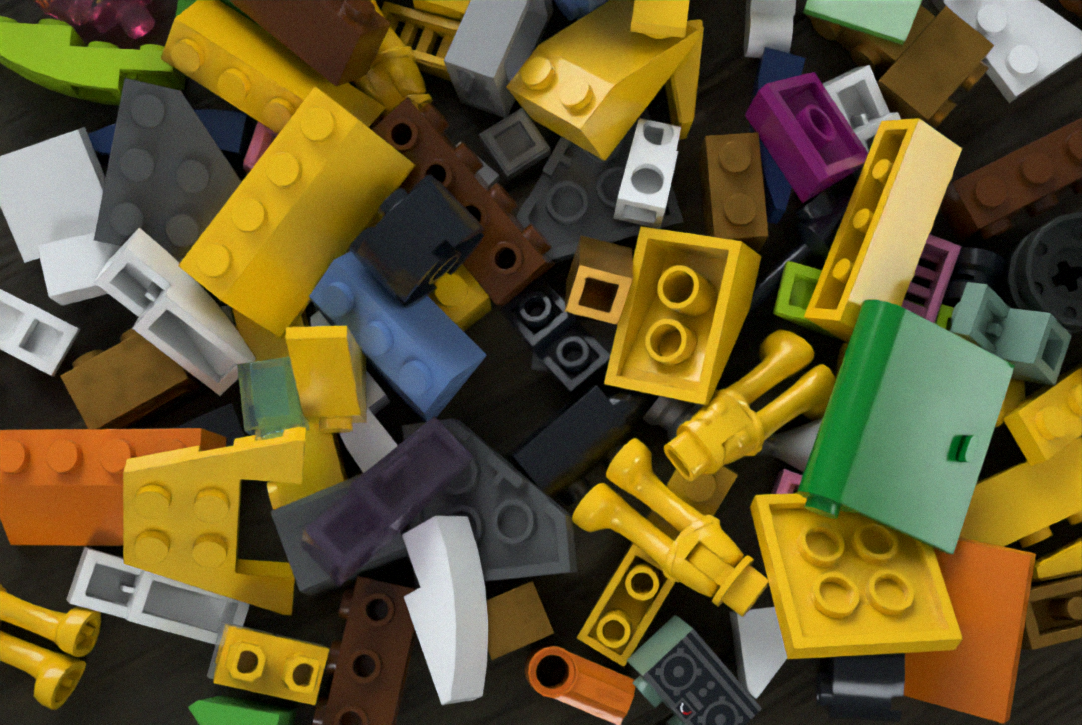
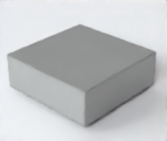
(514, 144)

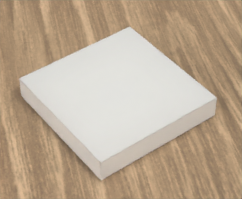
(51, 191)

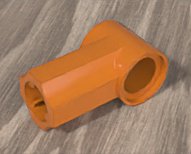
(584, 685)

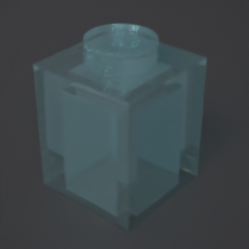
(270, 398)

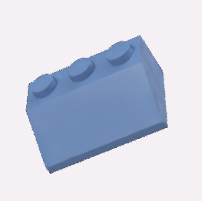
(410, 348)

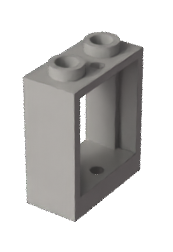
(492, 48)

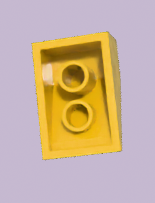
(597, 77)
(681, 314)

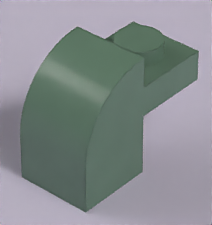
(1022, 337)

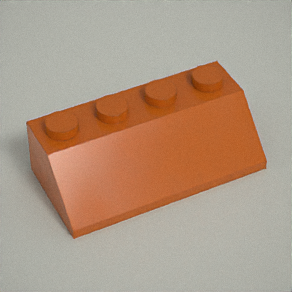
(69, 482)

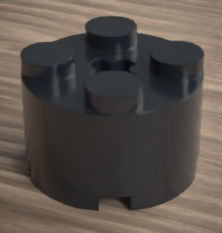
(417, 240)
(862, 686)

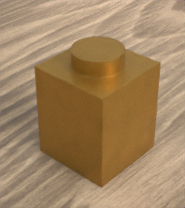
(599, 280)
(516, 620)

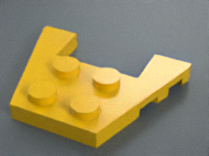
(186, 516)

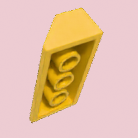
(296, 213)

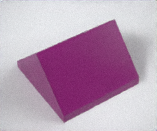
(805, 134)

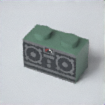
(690, 679)

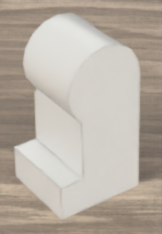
(768, 25)
(648, 174)

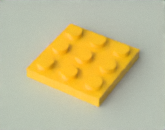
(850, 583)

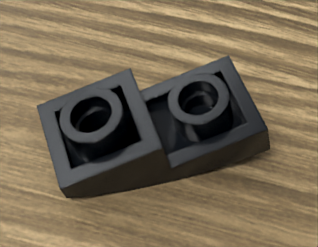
(556, 337)

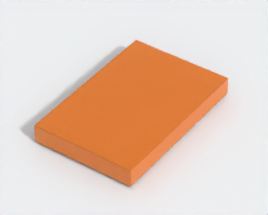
(990, 601)

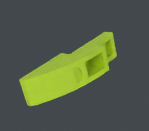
(62, 62)

